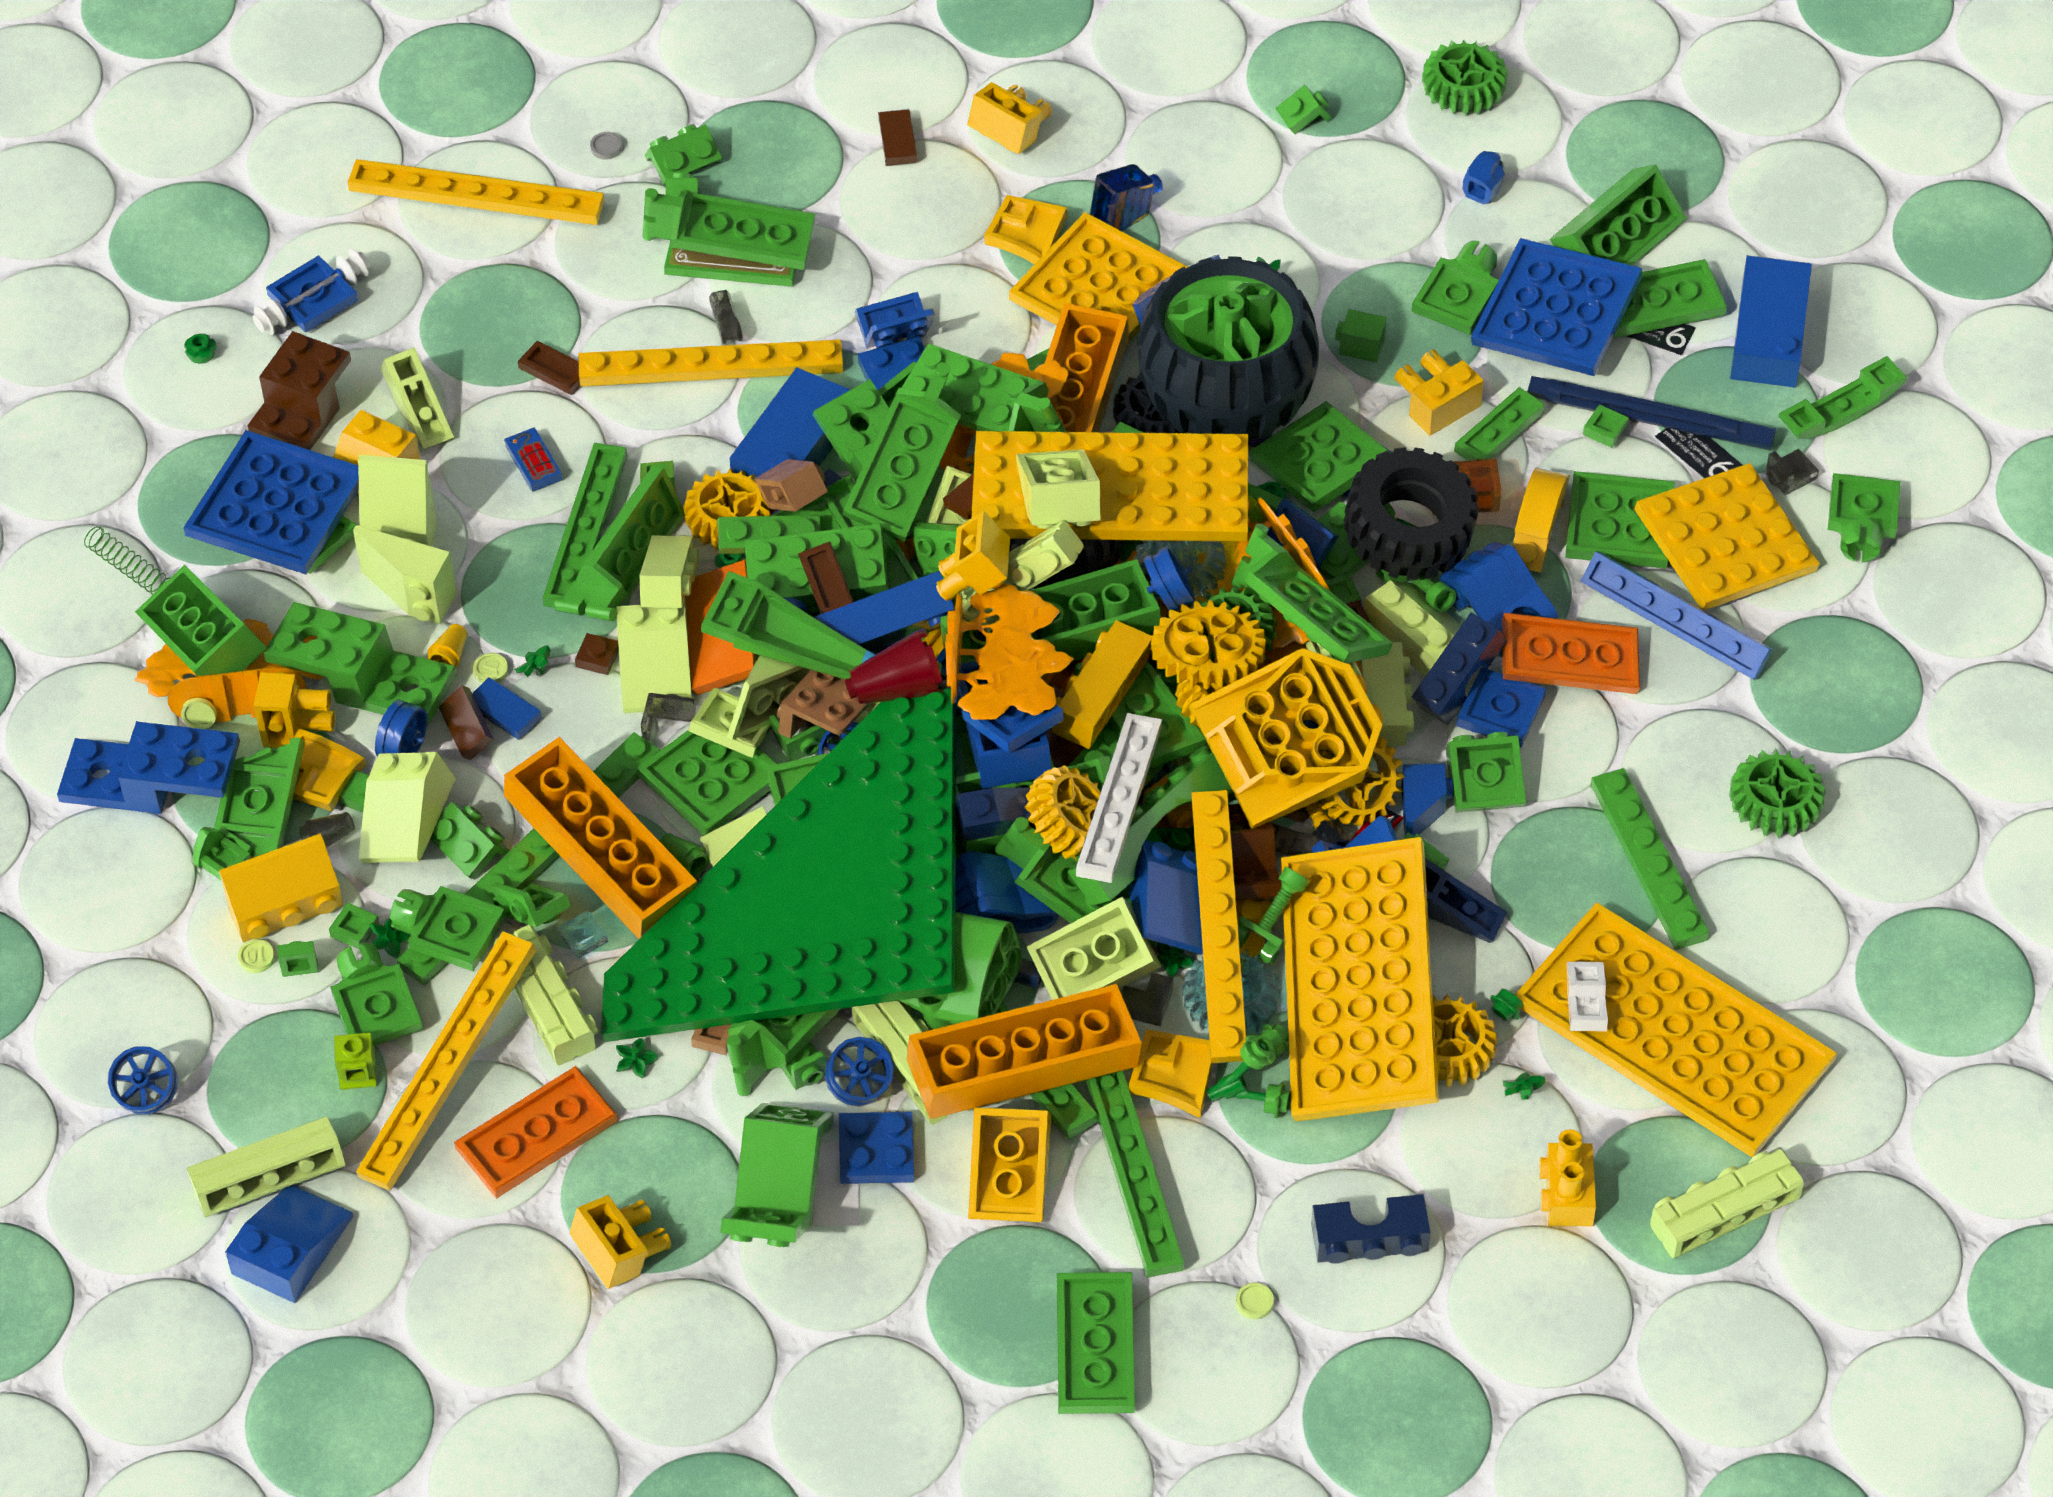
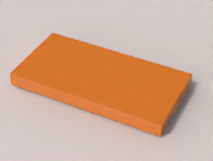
(1570, 653)
(711, 659)
(536, 1131)

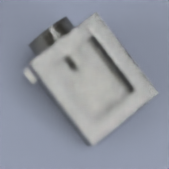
(1790, 471)

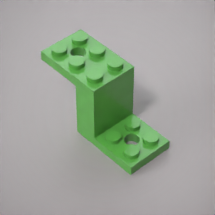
(777, 1174)

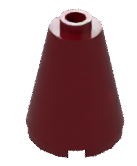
(898, 671)

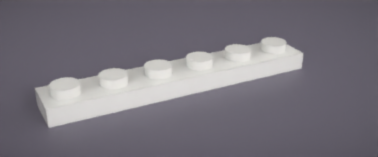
(1119, 798)

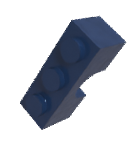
(1445, 684)
(1343, 1238)

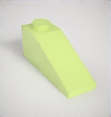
(416, 398)

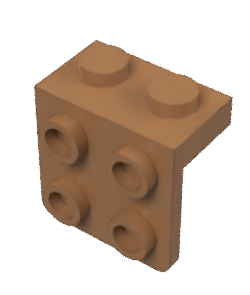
(821, 701)

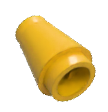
(449, 646)

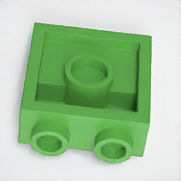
(1486, 772)

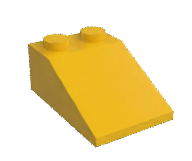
(1009, 1164)

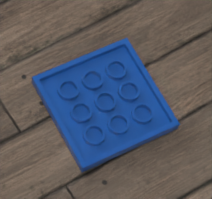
(1556, 306)
(274, 502)

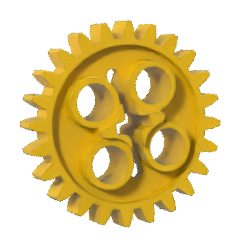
(1184, 649)

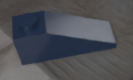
(990, 811)
(1460, 906)

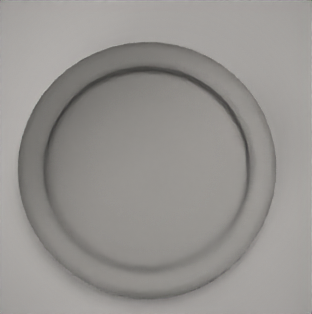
(606, 145)

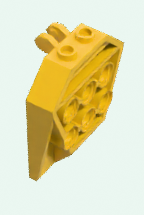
(1252, 766)

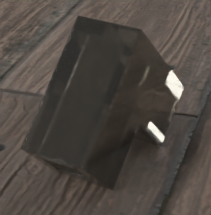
(1151, 1004)

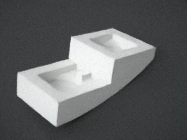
(1586, 996)

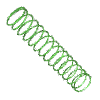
(100, 538)

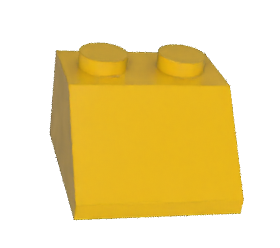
(375, 437)

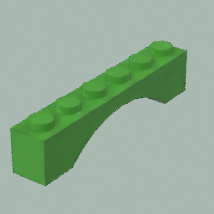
(1198, 775)

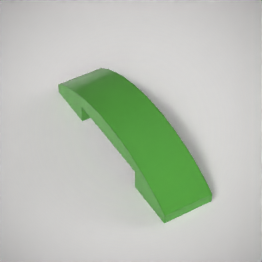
(1846, 404)

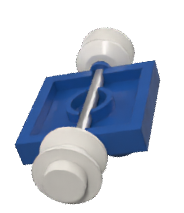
(312, 293)

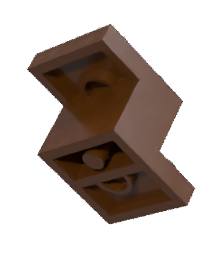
(300, 391)
(1253, 858)

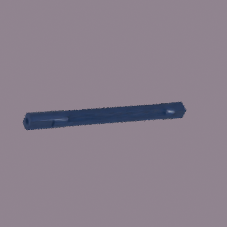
(1654, 413)

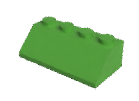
(1624, 219)
(199, 626)

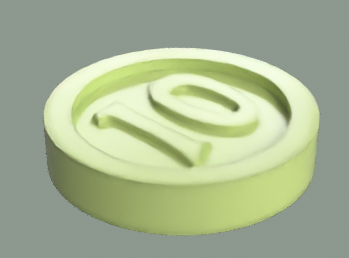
(492, 666)
(198, 713)
(256, 956)
(1254, 1300)

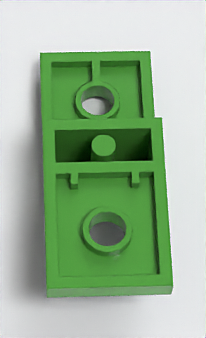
(855, 446)
(357, 660)

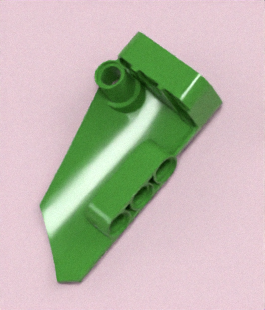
(984, 971)

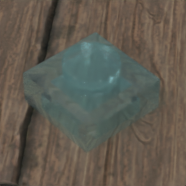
(582, 934)

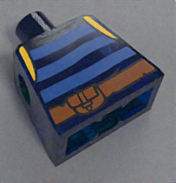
(1124, 196)

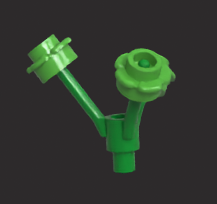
(1256, 1054)

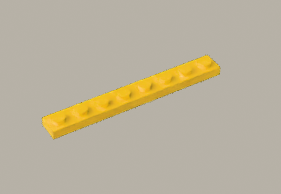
(476, 192)
(709, 362)
(1219, 925)
(446, 1061)

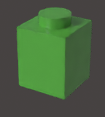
(1361, 335)

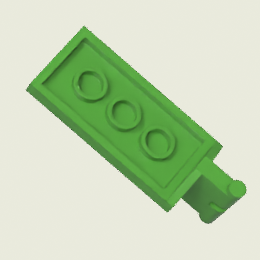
(729, 228)
(987, 394)
(904, 458)
(617, 559)
(1306, 601)
(1046, 873)
(770, 1044)

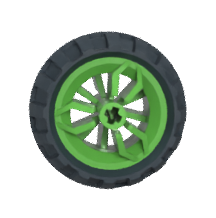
(1228, 348)

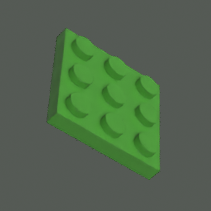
(1316, 455)
(1606, 521)
(706, 780)

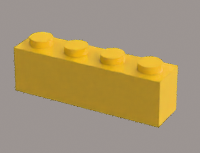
(1102, 683)

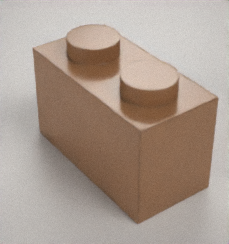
(791, 484)

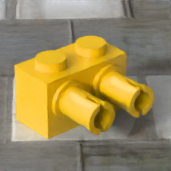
(1007, 116)
(1445, 397)
(978, 558)
(285, 708)
(1569, 1181)
(611, 1243)

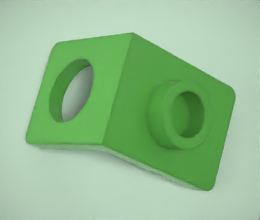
(800, 745)

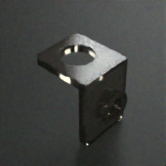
(666, 707)

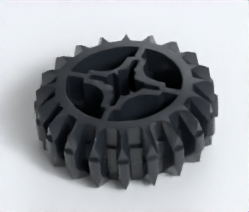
(1134, 399)

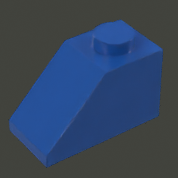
(1423, 795)

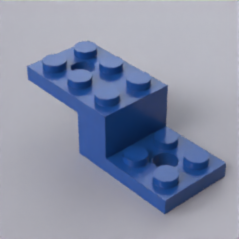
(148, 767)

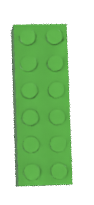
(1086, 609)

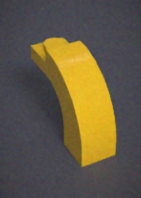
(1537, 516)

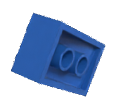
(1167, 896)
(287, 1242)

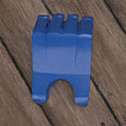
(1497, 584)
(989, 890)

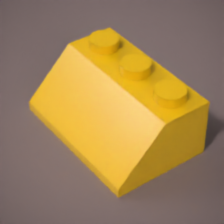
(281, 888)

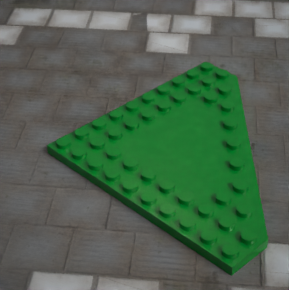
(823, 900)

